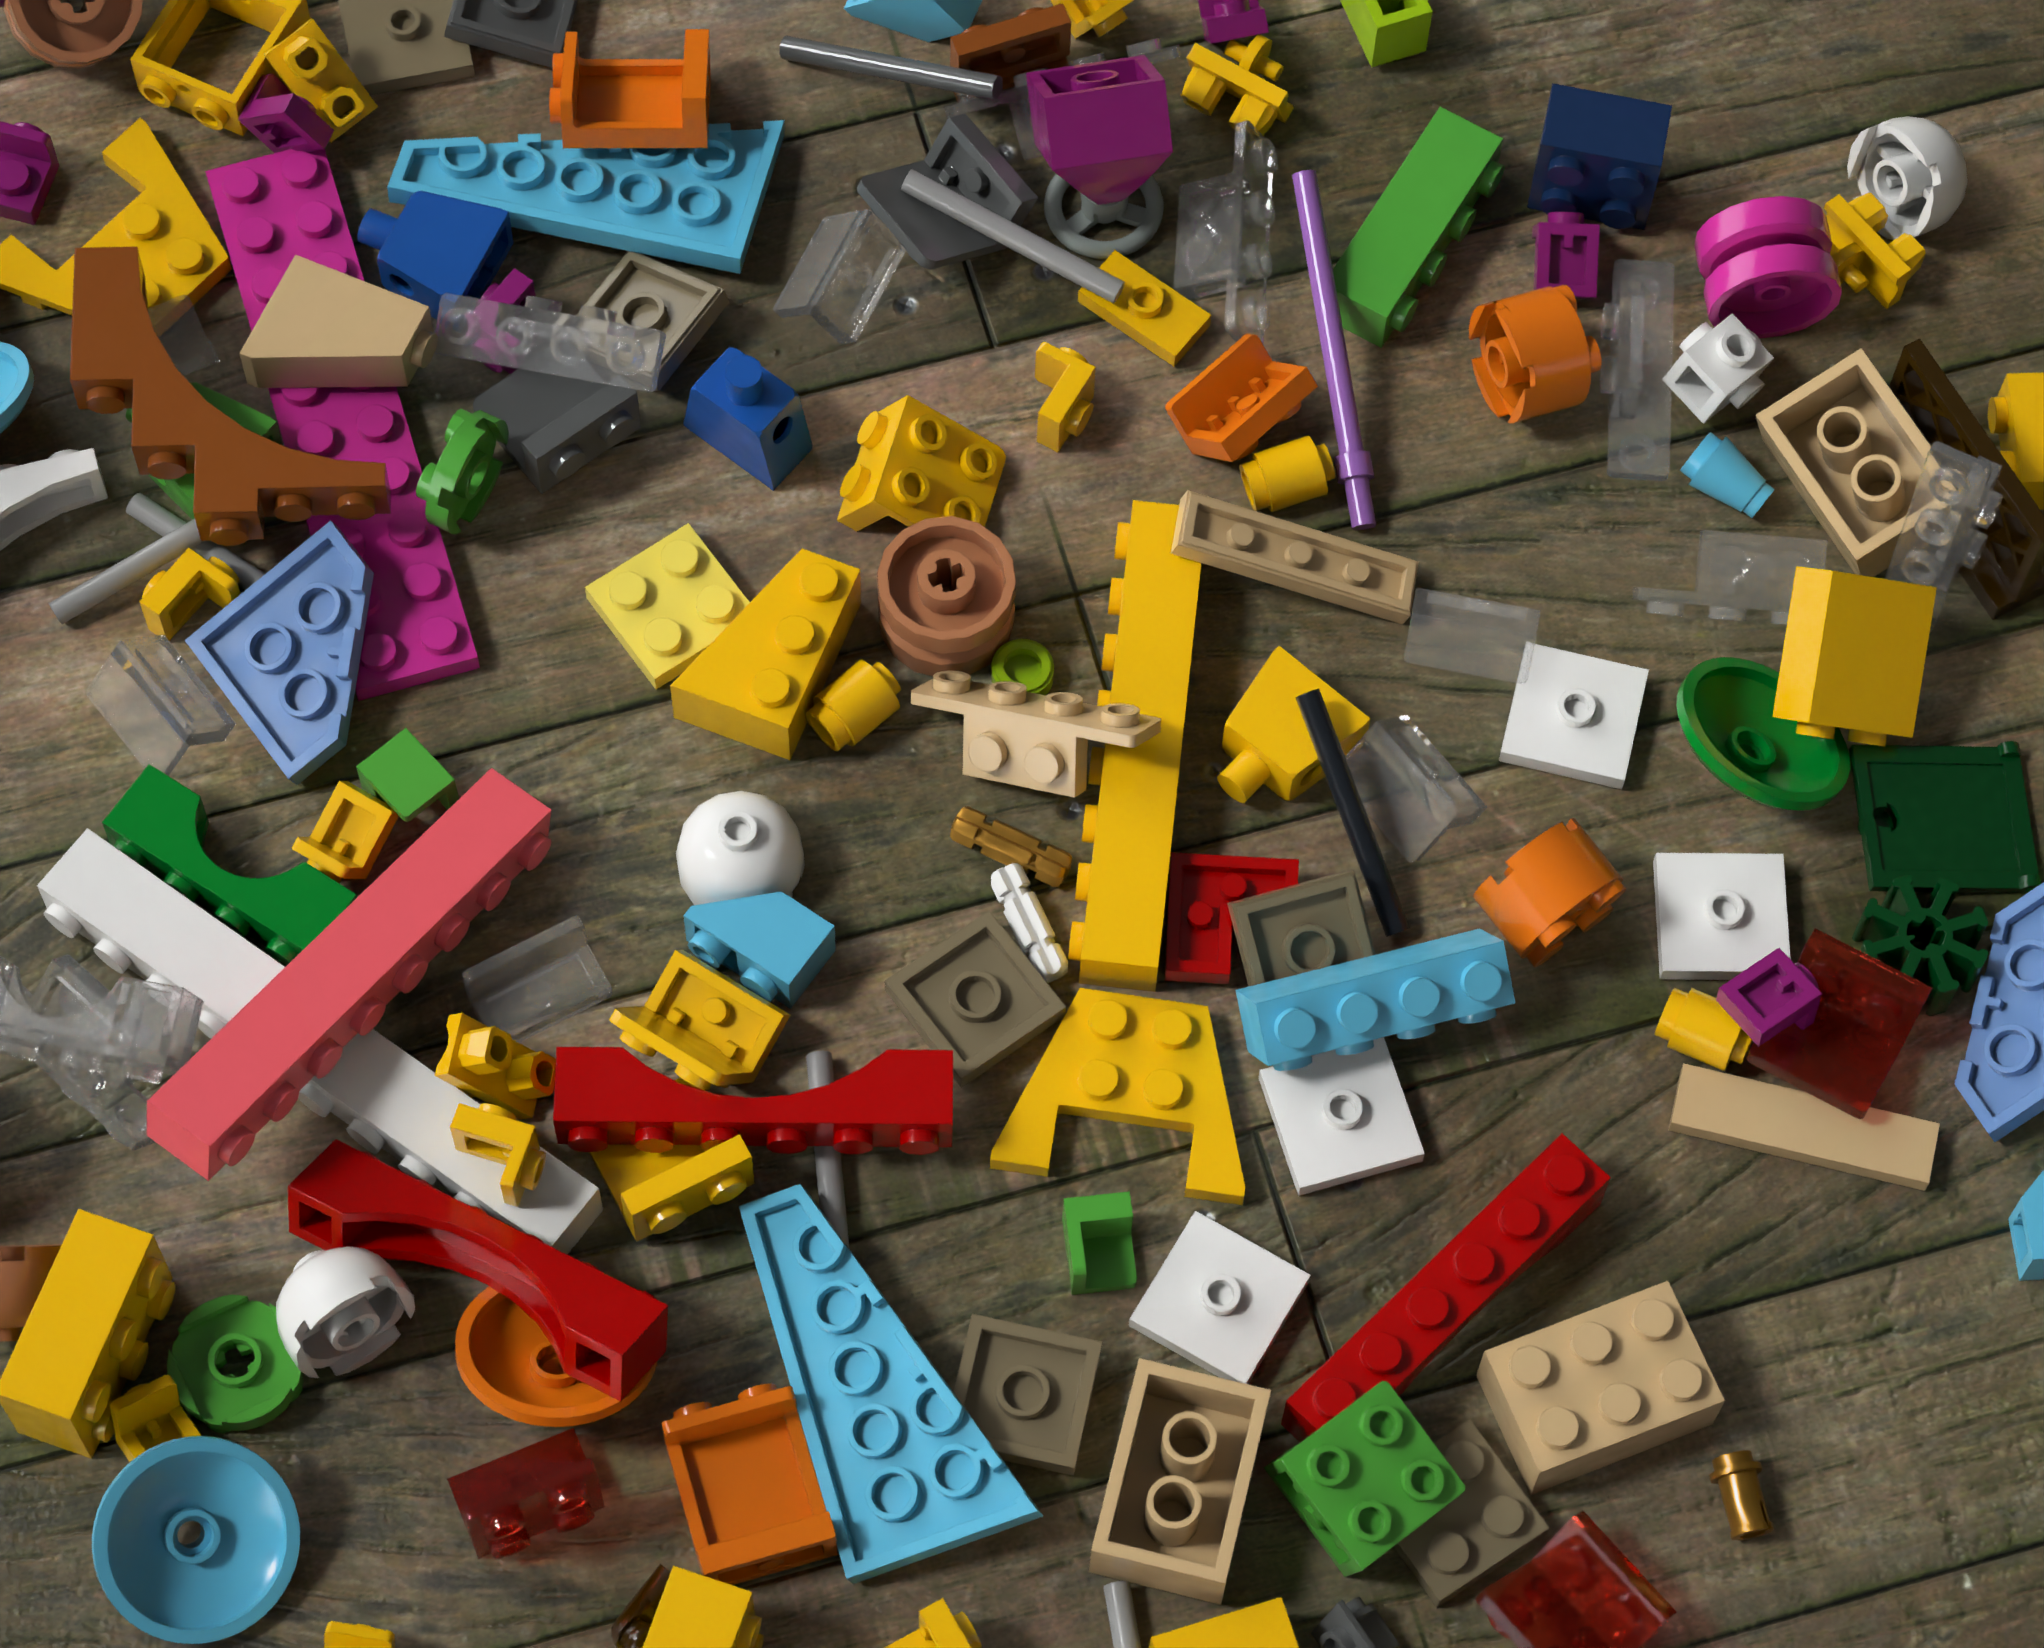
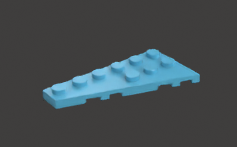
(646, 201)
(882, 1426)

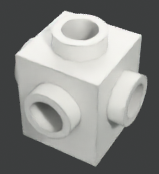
(1718, 368)

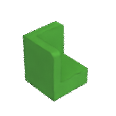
(406, 777)
(1099, 1242)

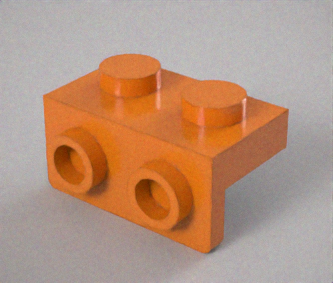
(1238, 400)

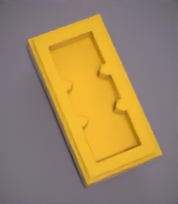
(1149, 311)

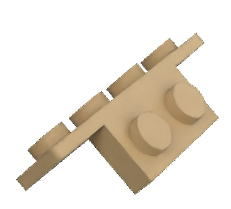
(1029, 735)

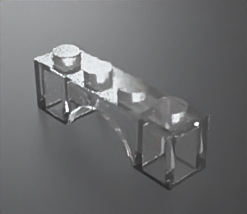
(134, 1026)

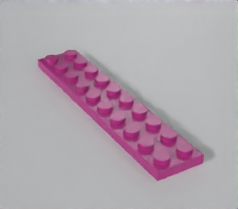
(414, 613)

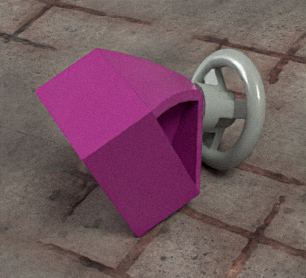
(1105, 136)

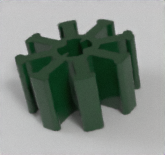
(1950, 943)

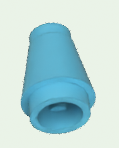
(1726, 475)

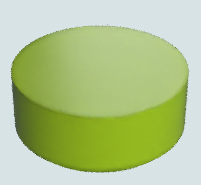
(1024, 663)

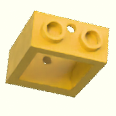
(172, 32)

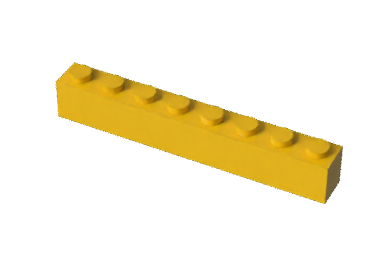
(1137, 784)

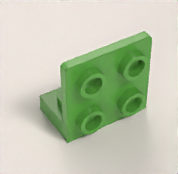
(1366, 1479)

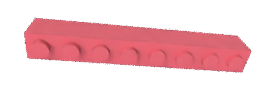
(348, 976)

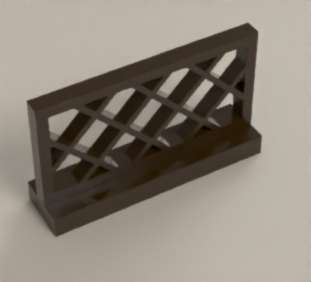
(2011, 561)

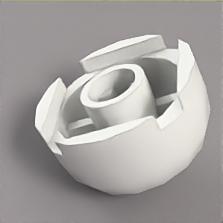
(1912, 171)
(739, 849)
(341, 1309)

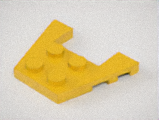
(162, 221)
(1136, 1066)

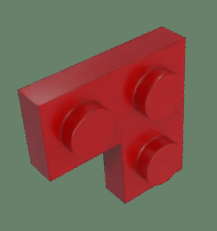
(1199, 912)

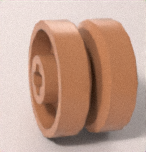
(72, 39)
(946, 596)

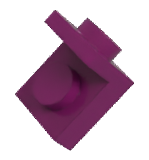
(1231, 19)
(284, 118)
(26, 170)
(1567, 253)
(1771, 997)

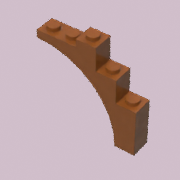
(177, 432)

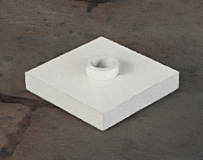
(1575, 717)
(1718, 913)
(1341, 1118)
(1219, 1300)

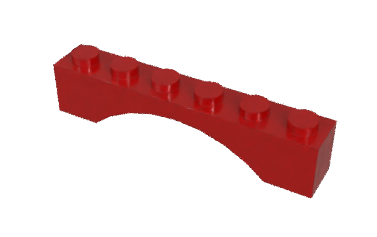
(617, 1100)
(1455, 1285)
(594, 1322)

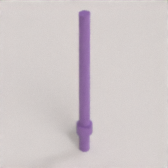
(1353, 463)

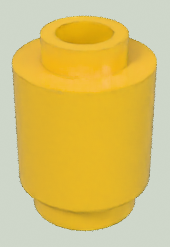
(1287, 474)
(854, 704)
(1702, 1029)

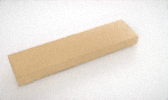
(1294, 557)
(1803, 1127)

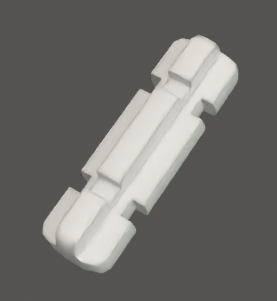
(1029, 921)

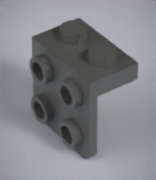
(966, 164)
(558, 422)

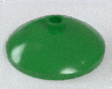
(1731, 730)

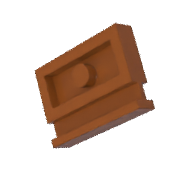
(1015, 46)

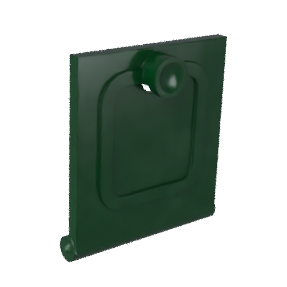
(1955, 813)

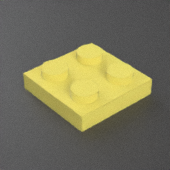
(667, 604)

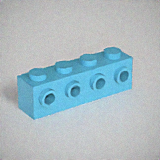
(1375, 998)

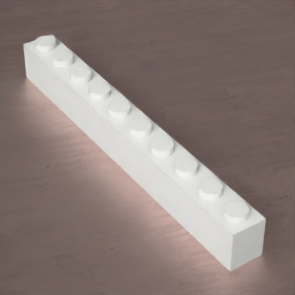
(373, 1086)

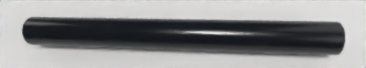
(1352, 812)

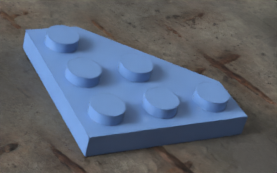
(294, 650)
(2006, 1045)

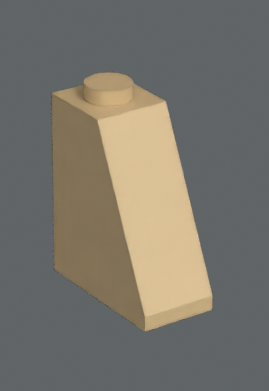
(336, 333)

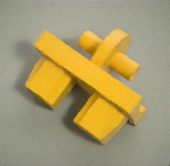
(1214, 75)
(321, 76)
(1863, 255)
(495, 1067)

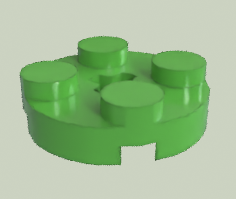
(465, 470)
(224, 1400)

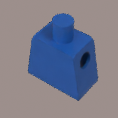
(438, 247)
(739, 411)

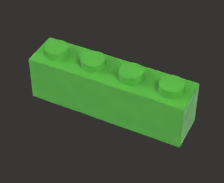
(1413, 225)

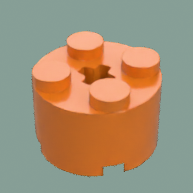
(1533, 353)
(1549, 890)

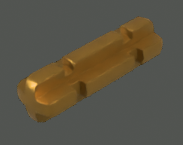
(1011, 846)

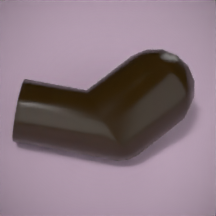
(635, 1620)

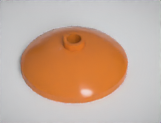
(517, 1370)

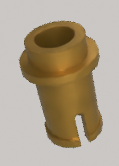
(1741, 1494)

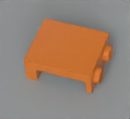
(633, 99)
(748, 1485)

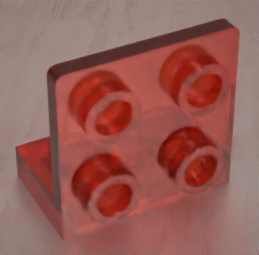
(1856, 1030)
(527, 1495)
(1576, 1595)

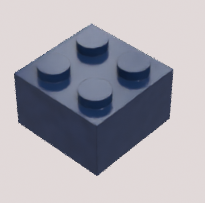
(1599, 156)

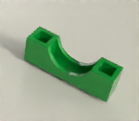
(165, 832)

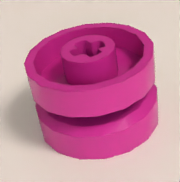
(1769, 265)

